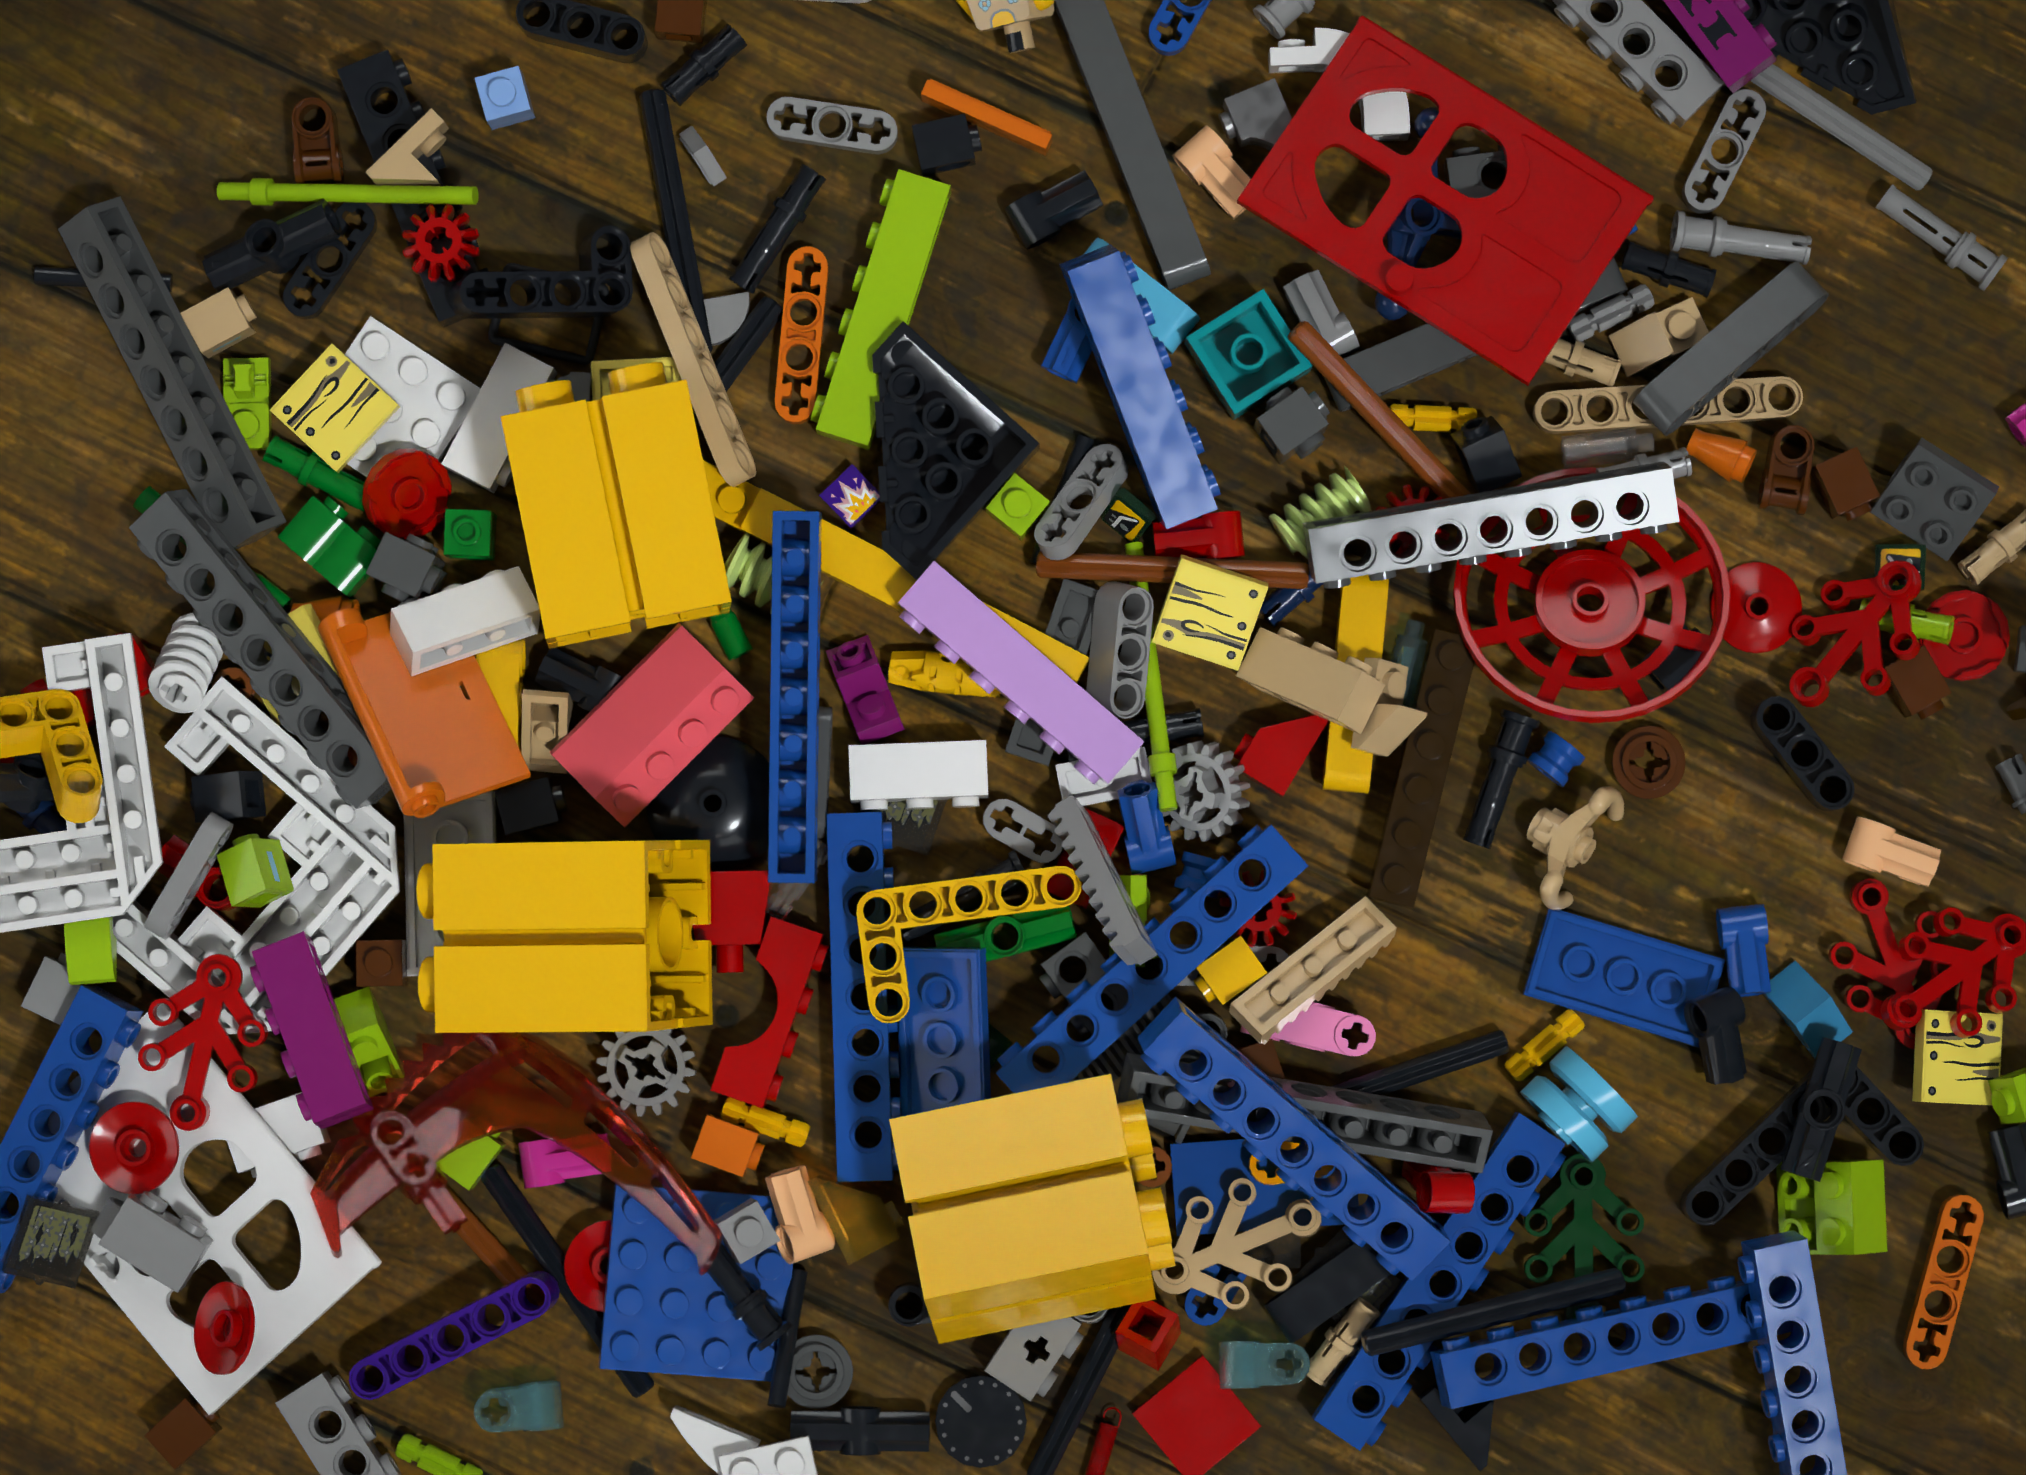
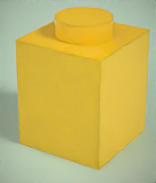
(1228, 972)

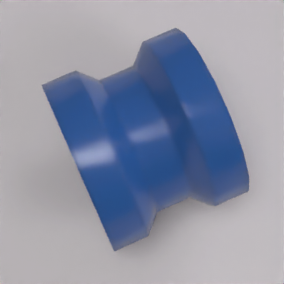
(1556, 758)
(1192, 872)

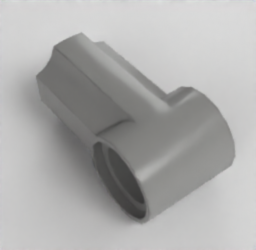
(1315, 305)

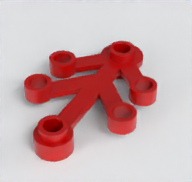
(1859, 628)
(1963, 968)
(1896, 971)
(206, 1034)

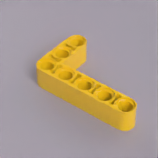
(55, 727)
(945, 912)

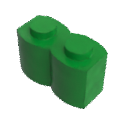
(331, 544)

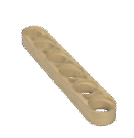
(693, 359)
(1623, 416)

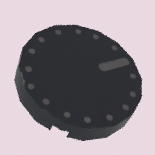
(980, 1421)

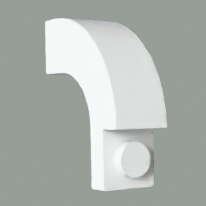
(1382, 114)

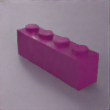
(311, 1031)

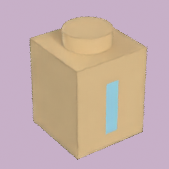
(220, 321)

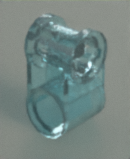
(1254, 1364)
(530, 1407)

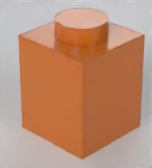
(728, 1146)

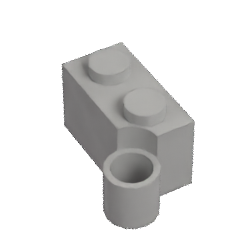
(152, 1238)

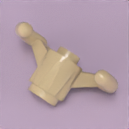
(1569, 840)

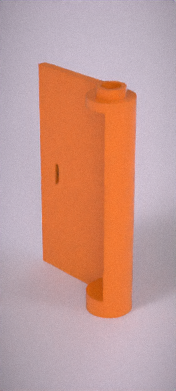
(424, 728)

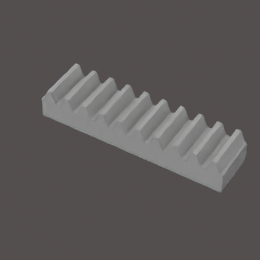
(1101, 882)

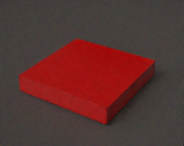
(1196, 1419)

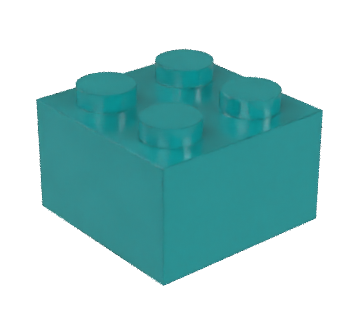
(1247, 354)

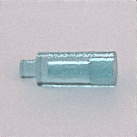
(1410, 652)

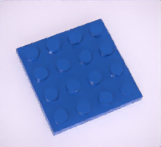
(666, 1313)

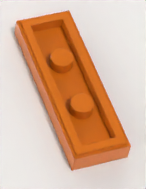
(987, 116)

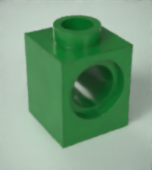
(470, 534)

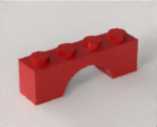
(751, 1069)

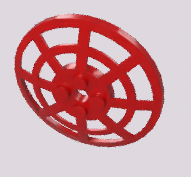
(1602, 630)

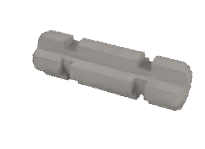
(1611, 313)

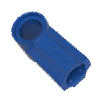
(1068, 349)
(1146, 837)
(1744, 936)

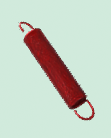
(1103, 1446)

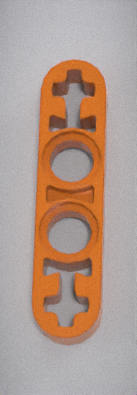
(797, 335)
(1935, 1279)

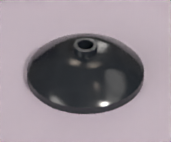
(740, 826)

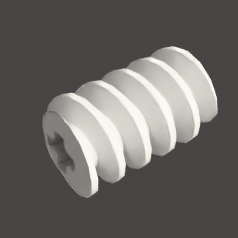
(185, 665)

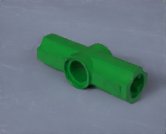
(1033, 928)

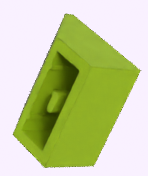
(369, 1039)
(1838, 1213)

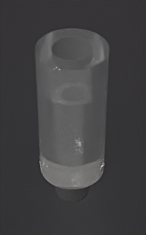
(1604, 447)

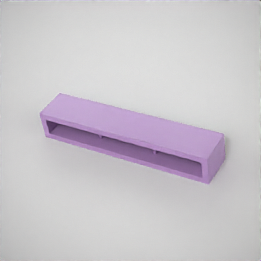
(1020, 673)

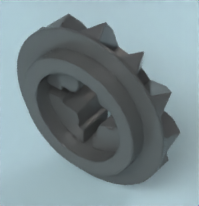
(832, 1386)

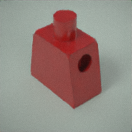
(737, 916)

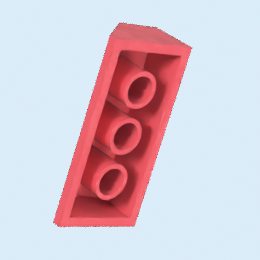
(651, 725)

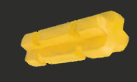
(1433, 417)
(1544, 1045)
(765, 1122)

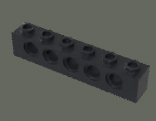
(364, 84)

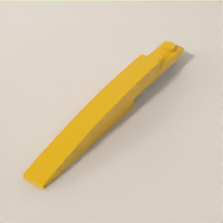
(855, 560)

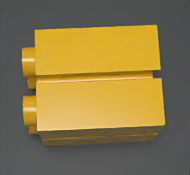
(615, 506)
(567, 936)
(1032, 1207)

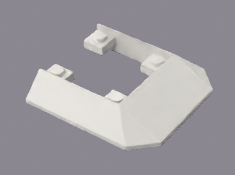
(343, 853)
(108, 861)

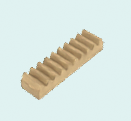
(1313, 970)

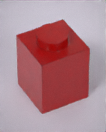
(1148, 1333)

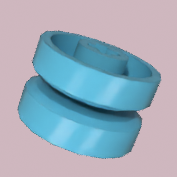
(1582, 1100)

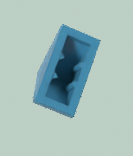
(1806, 1007)

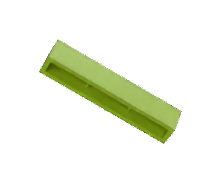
(885, 299)

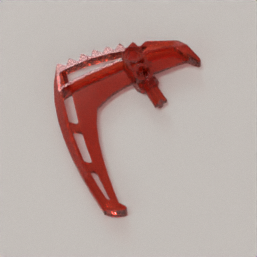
(483, 1103)

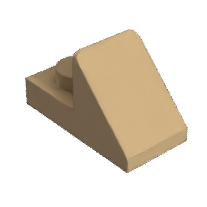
(400, 162)
(1658, 336)
(1390, 720)
(544, 724)

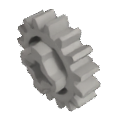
(1207, 786)
(635, 1084)

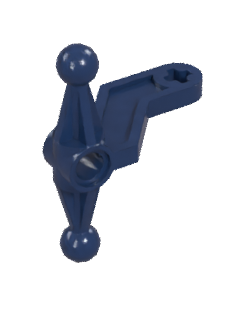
(1409, 237)

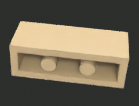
(1311, 678)

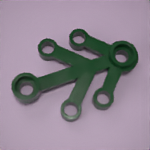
(1582, 1229)

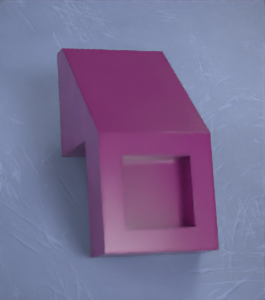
(864, 690)

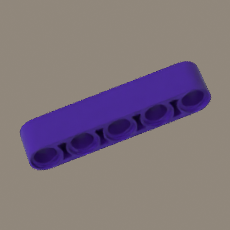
(435, 1346)

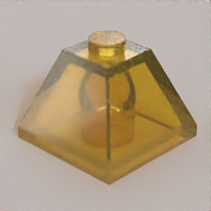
(856, 1217)

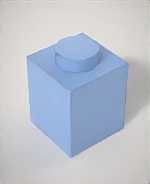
(505, 97)

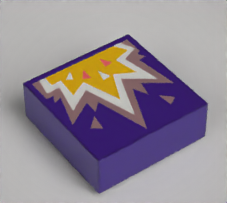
(851, 496)

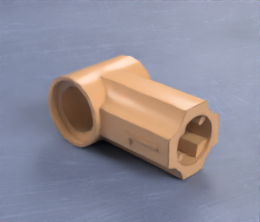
(1210, 164)
(1881, 849)
(801, 1224)

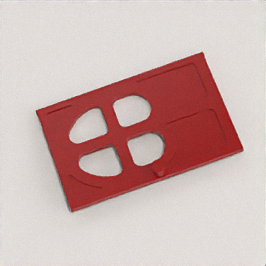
(1523, 250)

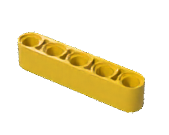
(1360, 636)

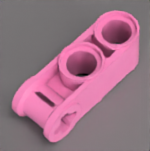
(1322, 1029)

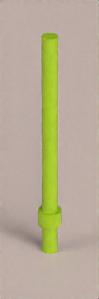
(265, 192)
(1161, 762)

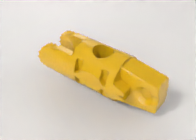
(933, 673)

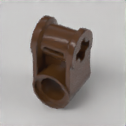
(316, 146)
(1787, 473)

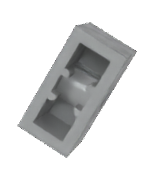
(1027, 1376)

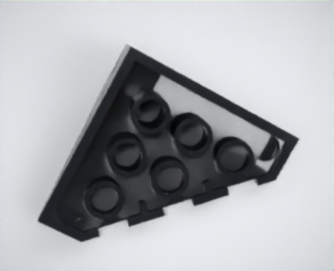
(1842, 46)
(941, 449)

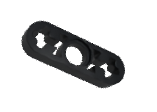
(303, 282)

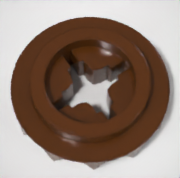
(1663, 746)

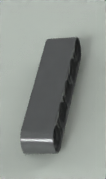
(1731, 348)

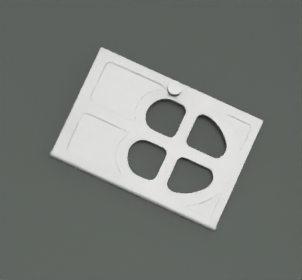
(278, 1313)

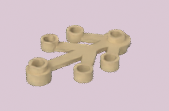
(1229, 1249)

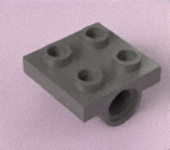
(1934, 498)

